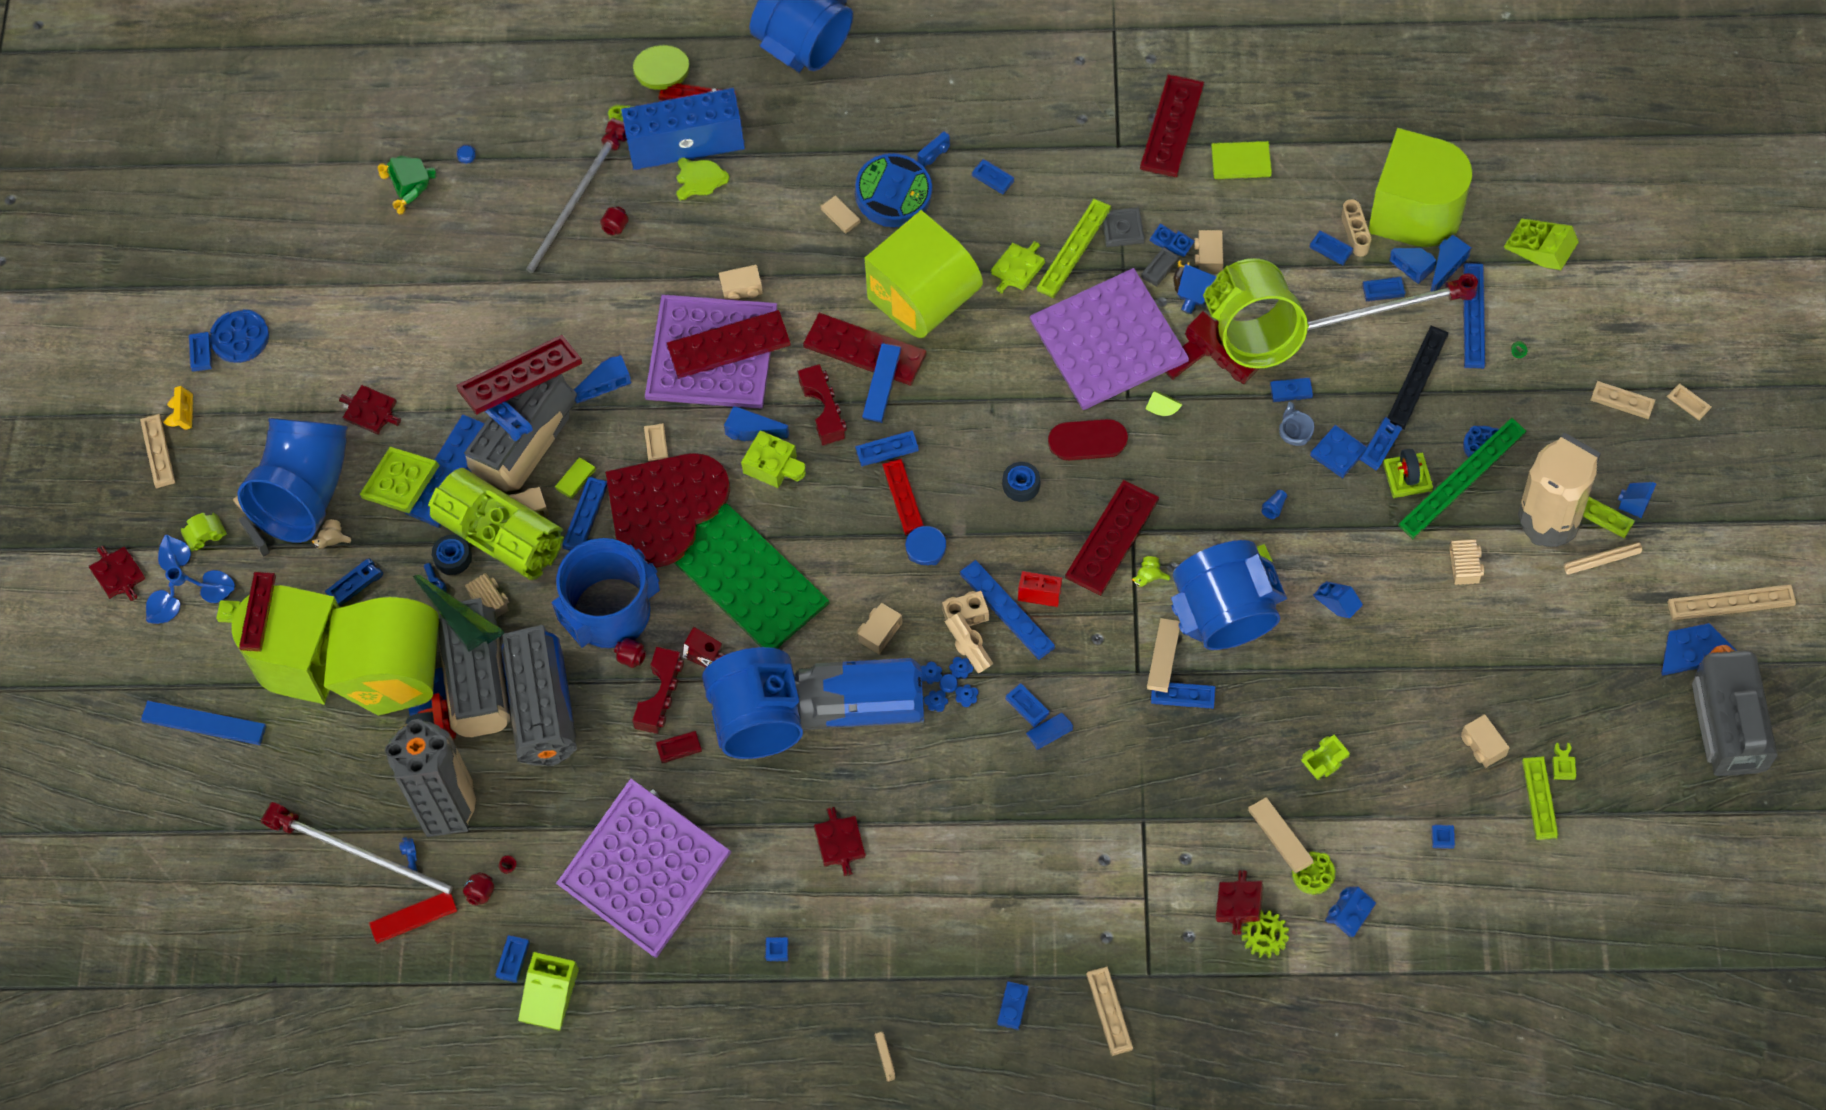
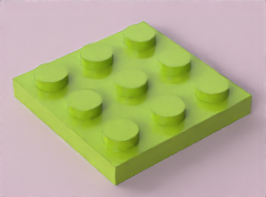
(399, 480)

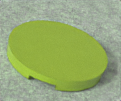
(661, 67)

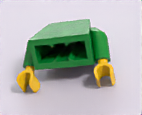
(408, 177)

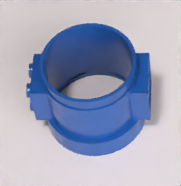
(801, 30)
(596, 562)
(1227, 595)
(753, 702)

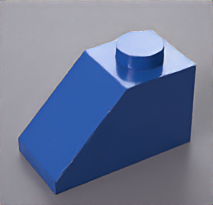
(1413, 262)
(1636, 498)

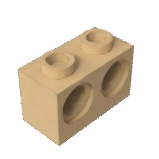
(963, 604)

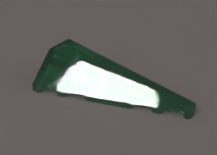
(466, 624)

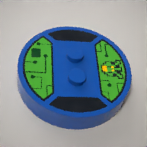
(892, 189)

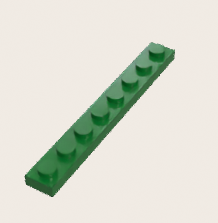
(1462, 478)

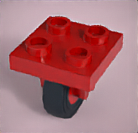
(437, 715)

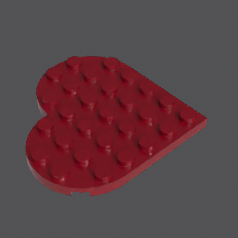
(662, 502)

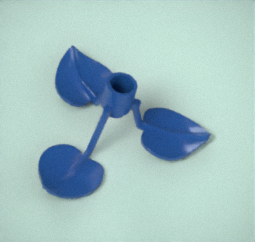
(172, 554)

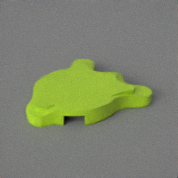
(699, 177)

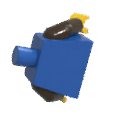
(1191, 285)

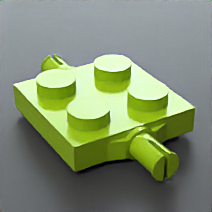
(1017, 266)

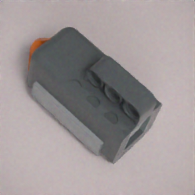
(1733, 713)

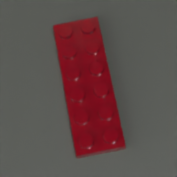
(1172, 125)
(728, 344)
(861, 347)
(519, 374)
(1112, 537)

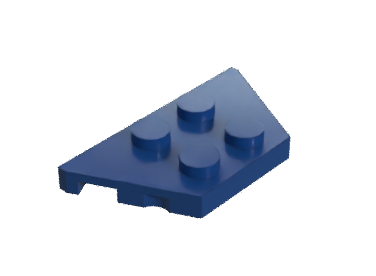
(1689, 646)

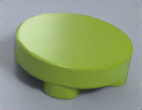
(1316, 877)

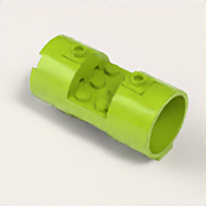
(496, 523)

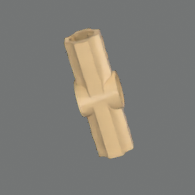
(968, 642)

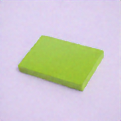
(1241, 160)

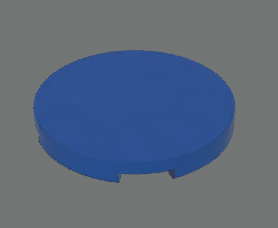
(239, 336)

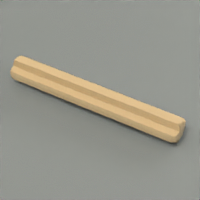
(1602, 558)

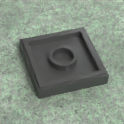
(1123, 227)

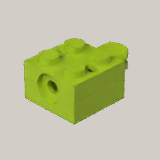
(771, 460)

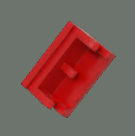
(1039, 589)

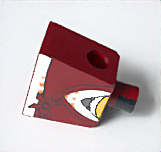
(701, 648)

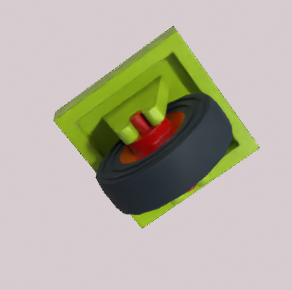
(1407, 474)

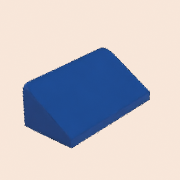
(1050, 731)

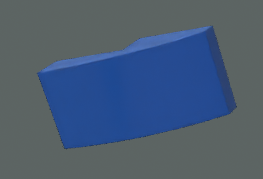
(1176, 243)

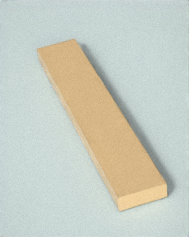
(1731, 602)

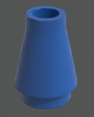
(1274, 505)

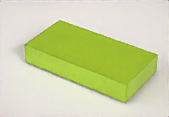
(575, 478)

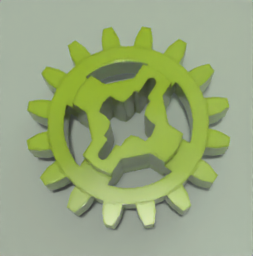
(1272, 927)

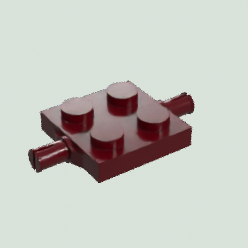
(369, 409)
(117, 572)
(839, 841)
(1239, 902)

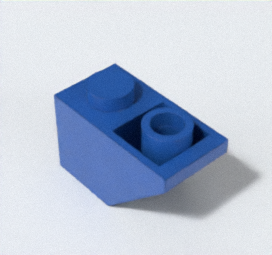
(1338, 598)

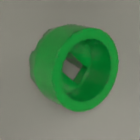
(1516, 352)

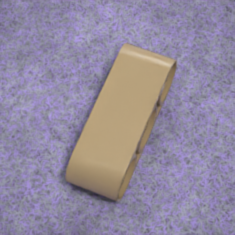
(1354, 235)

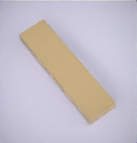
(157, 451)
(1163, 655)
(1280, 835)
(1109, 1011)

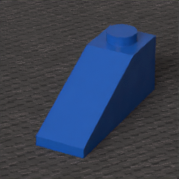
(1451, 257)
(605, 378)
(746, 425)

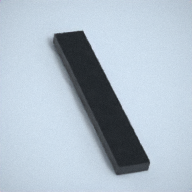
(1417, 376)

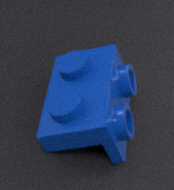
(1350, 910)

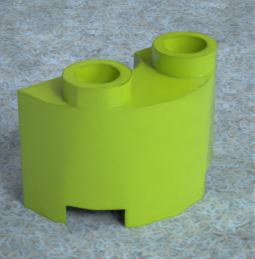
(201, 529)
(1326, 758)

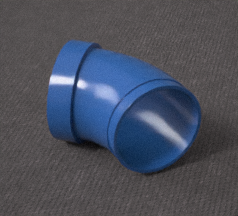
(294, 478)

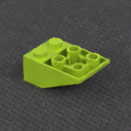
(1543, 242)
(547, 991)

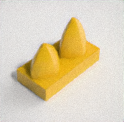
(183, 408)

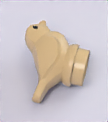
(330, 535)

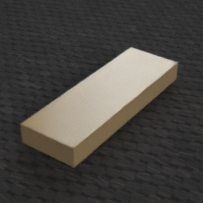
(1623, 400)

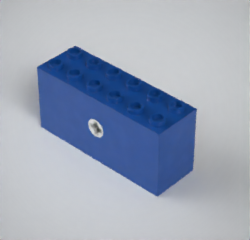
(683, 128)

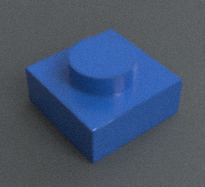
(1443, 836)
(777, 949)

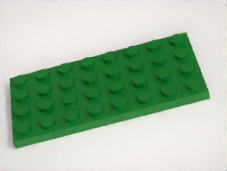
(750, 579)

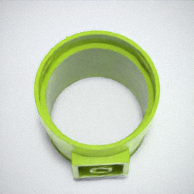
(1264, 339)

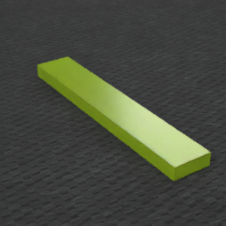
(1073, 248)

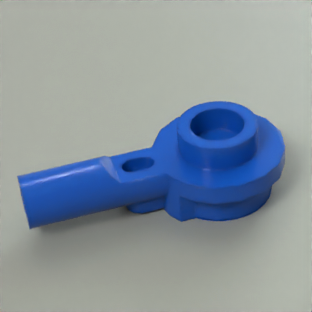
(432, 577)
(408, 848)

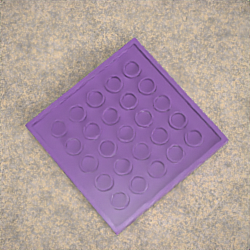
(1108, 339)
(728, 385)
(643, 868)

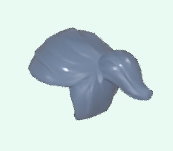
(1296, 426)

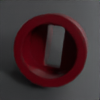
(507, 861)

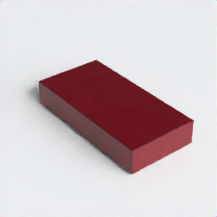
(678, 747)

